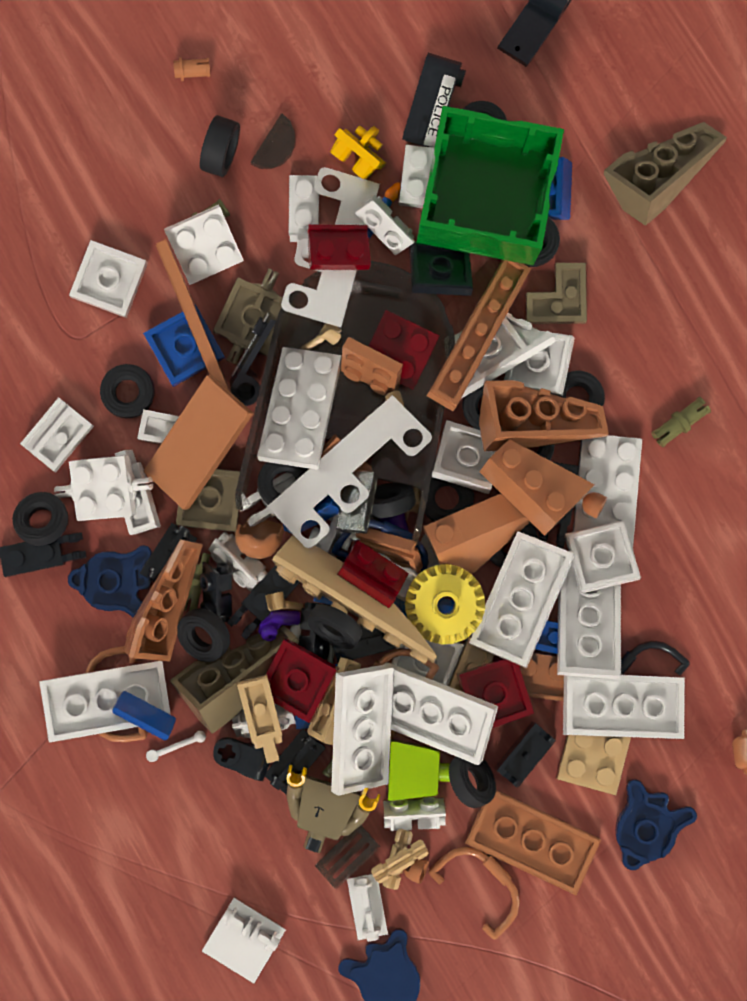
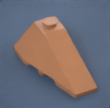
(535, 417)
(475, 533)
(156, 621)

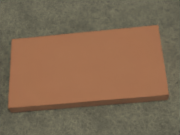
(198, 442)
(533, 841)

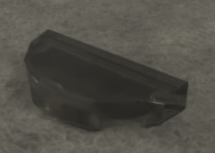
(277, 146)

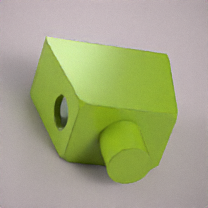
(414, 771)

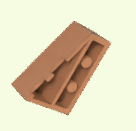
(534, 484)

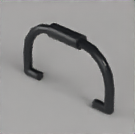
(629, 657)

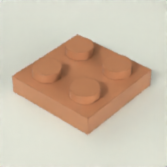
(370, 367)

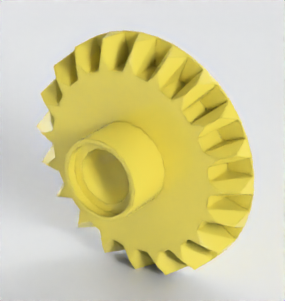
(426, 592)

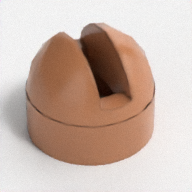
(594, 503)
(417, 870)

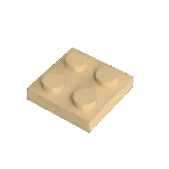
(593, 761)

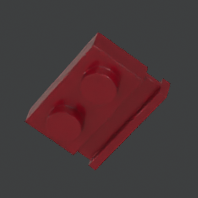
(338, 247)
(373, 574)

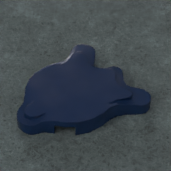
(113, 580)
(647, 827)
(387, 971)

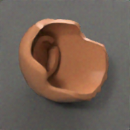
(260, 540)

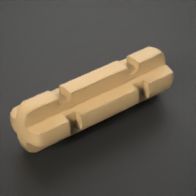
(403, 839)
(399, 861)

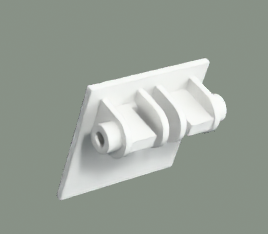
(243, 940)

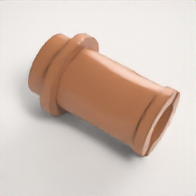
(191, 68)

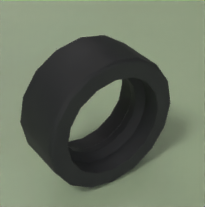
(219, 146)

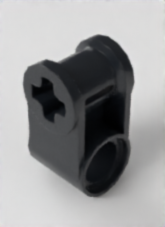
(247, 760)

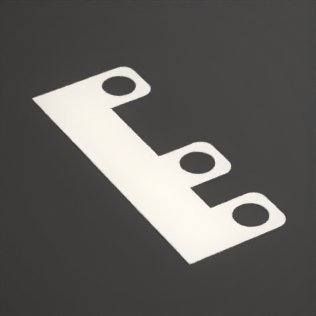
(334, 287)
(336, 468)

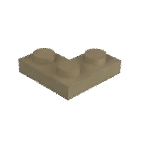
(564, 305)

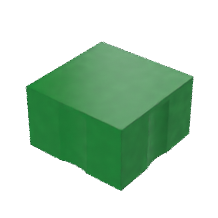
(489, 186)

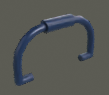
(389, 528)

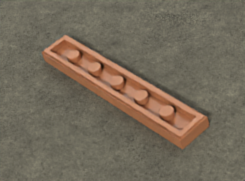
(190, 312)
(478, 333)

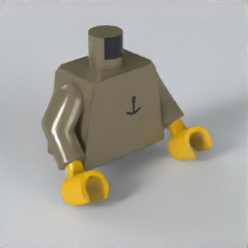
(323, 811)

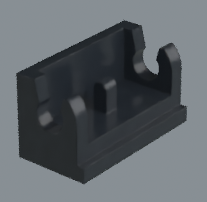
(525, 754)

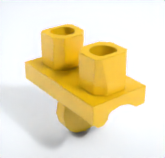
(368, 160)

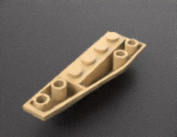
(319, 577)

